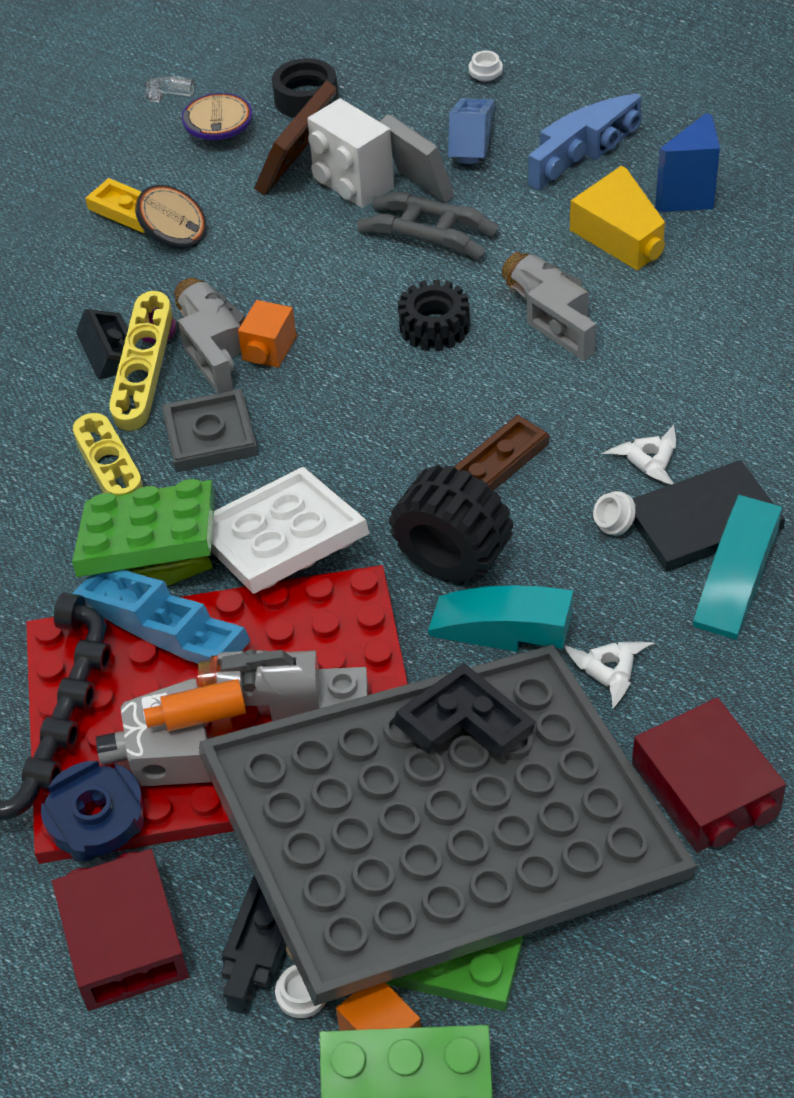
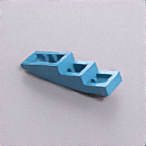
(153, 614)

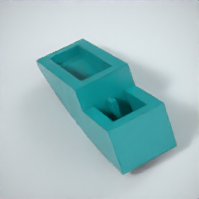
(737, 567)
(504, 616)

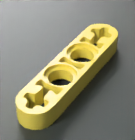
(138, 359)

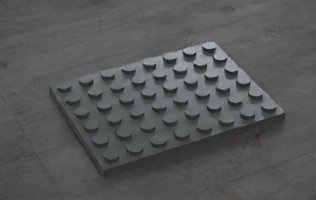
(422, 857)

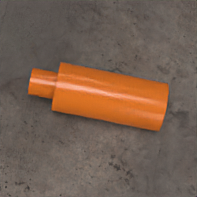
(197, 706)

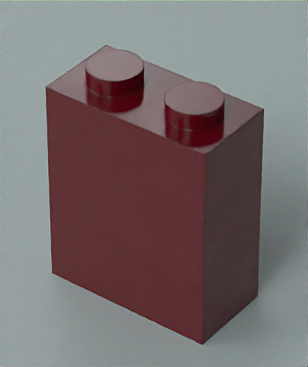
(708, 775)
(119, 929)

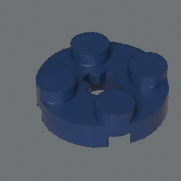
(99, 833)

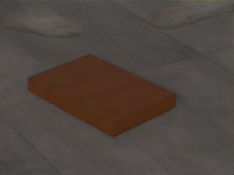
(292, 140)

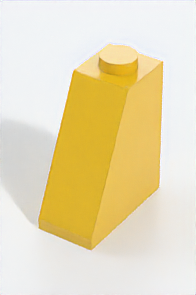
(619, 219)

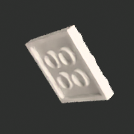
(283, 529)

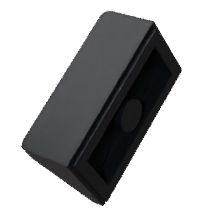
(103, 340)

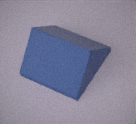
(689, 168)

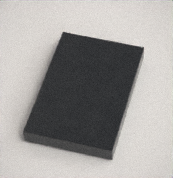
(691, 515)

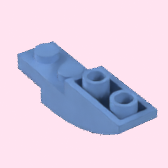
(583, 132)

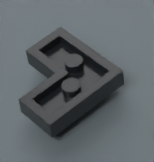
(465, 703)

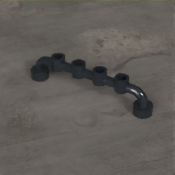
(72, 693)

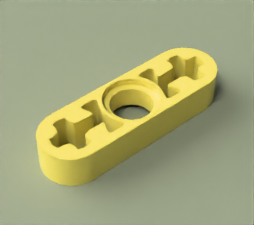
(108, 445)

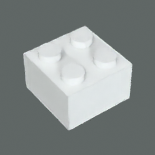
(351, 152)

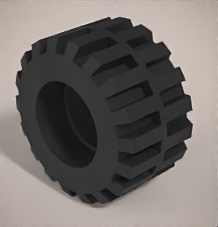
(451, 524)

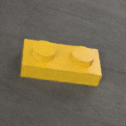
(115, 202)

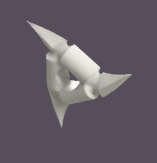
(638, 451)
(614, 678)

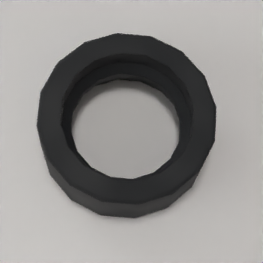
(296, 74)

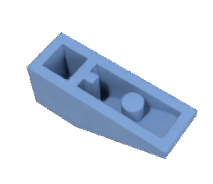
(470, 129)

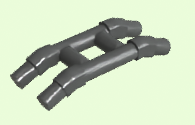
(440, 234)

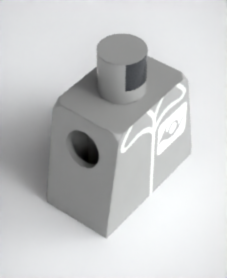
(153, 752)

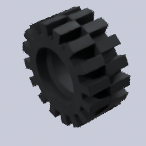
(434, 300)

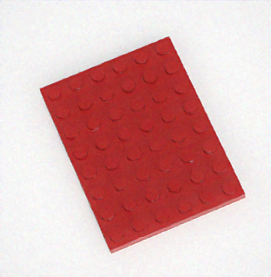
(336, 613)

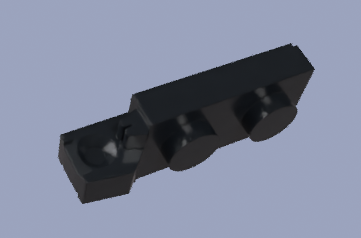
(251, 951)

